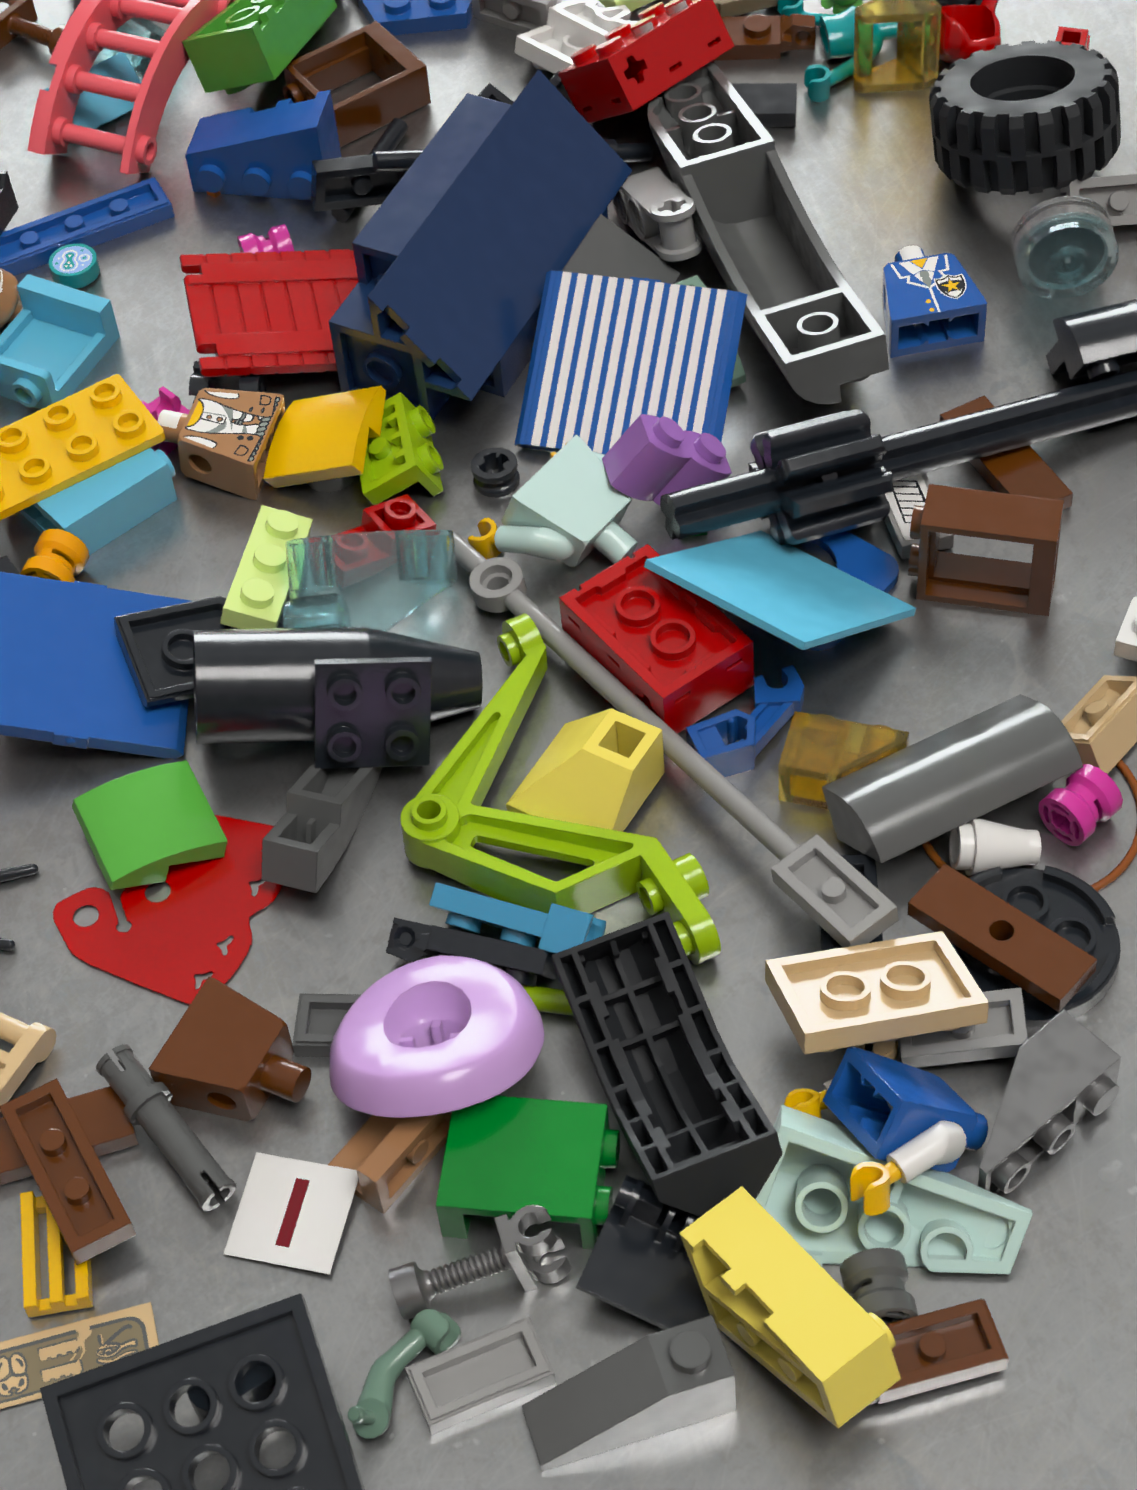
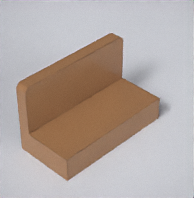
(392, 1154)

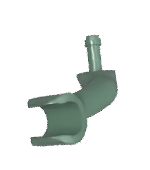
(375, 1403)

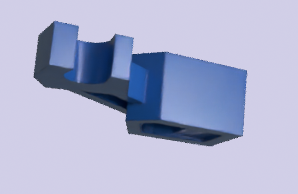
(752, 731)

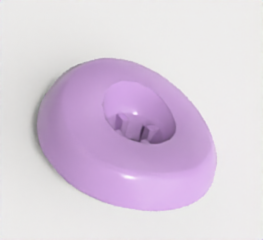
(434, 1039)

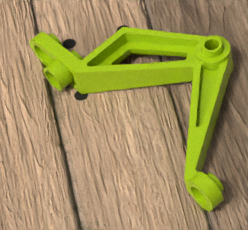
(449, 820)

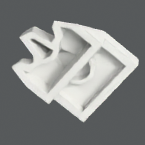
(569, 29)

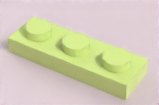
(262, 576)

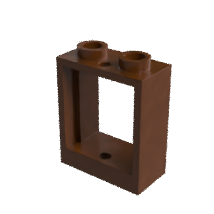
(350, 57)
(985, 580)

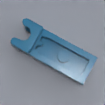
(520, 925)

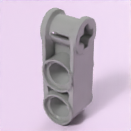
(659, 214)

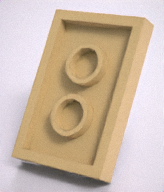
(875, 993)

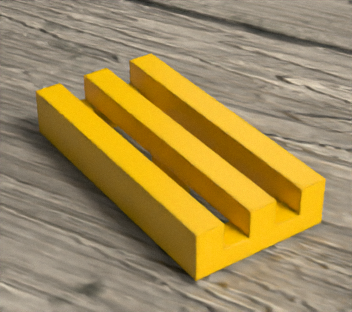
(32, 1297)

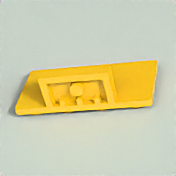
(72, 442)

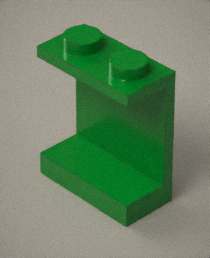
(528, 1154)

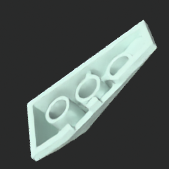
(930, 1220)

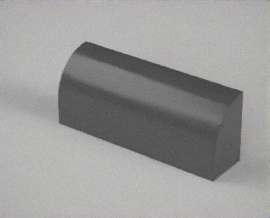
(950, 778)

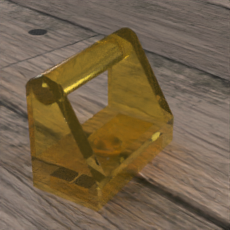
(917, 45)

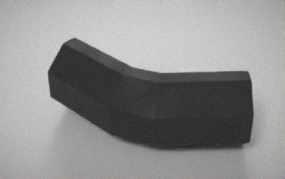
(667, 1067)

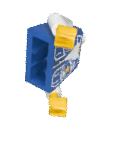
(898, 1117)

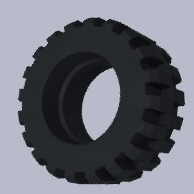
(1025, 117)

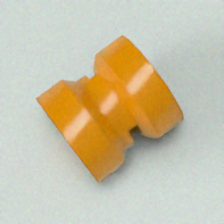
(57, 556)

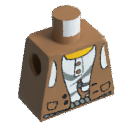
(226, 437)

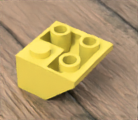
(594, 772)

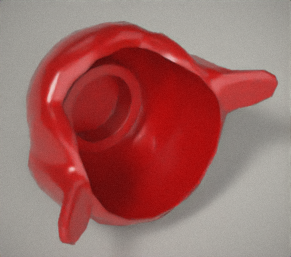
(968, 30)

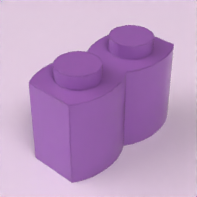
(662, 458)

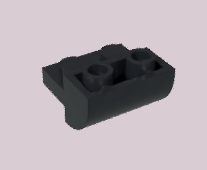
(1095, 342)

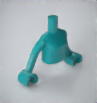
(838, 42)

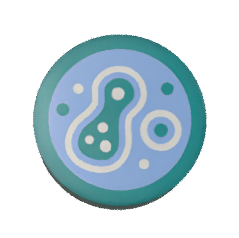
(74, 265)

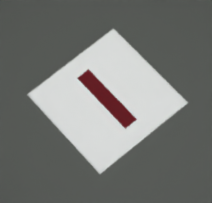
(292, 1213)

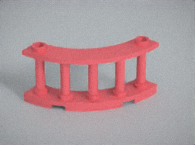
(84, 36)

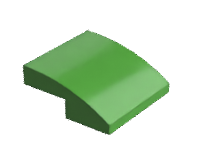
(149, 823)

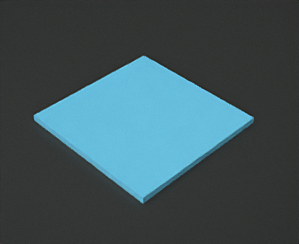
(780, 589)

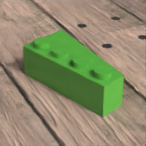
(253, 41)

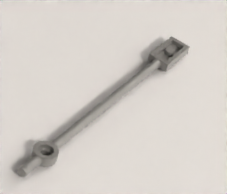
(809, 873)

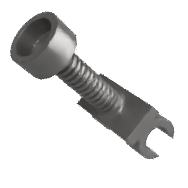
(416, 1287)

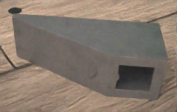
(1051, 1088)

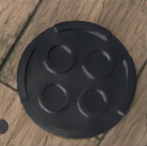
(1068, 909)

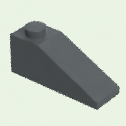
(634, 1395)

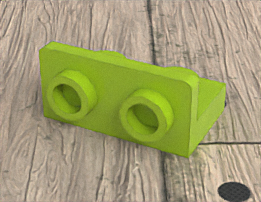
(401, 452)

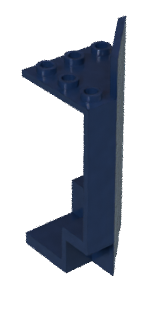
(465, 248)

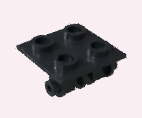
(643, 1261)

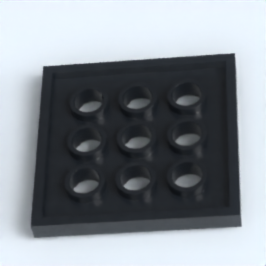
(211, 1361)

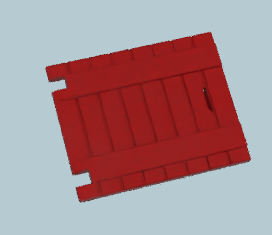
(266, 309)

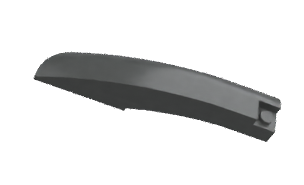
(764, 237)

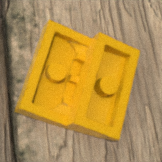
(324, 437)

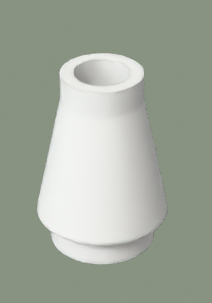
(988, 844)

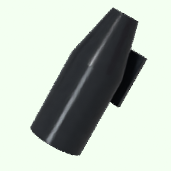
(348, 689)

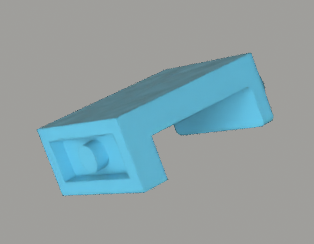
(53, 342)

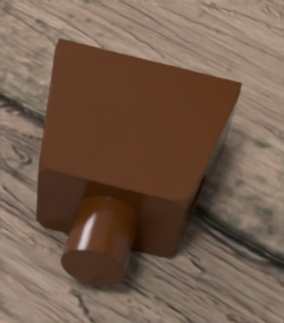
(229, 1056)

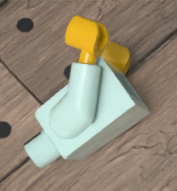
(562, 512)

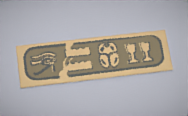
(71, 1349)

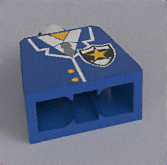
(930, 303)

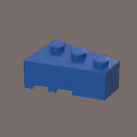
(263, 150)

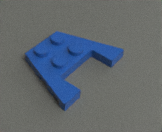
(418, 16)

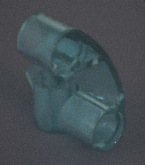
(366, 577)

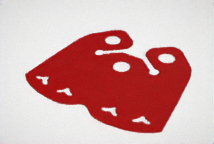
(180, 934)

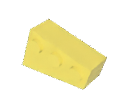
(788, 1309)

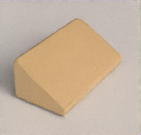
(1105, 721)

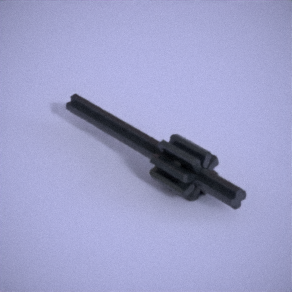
(835, 475)

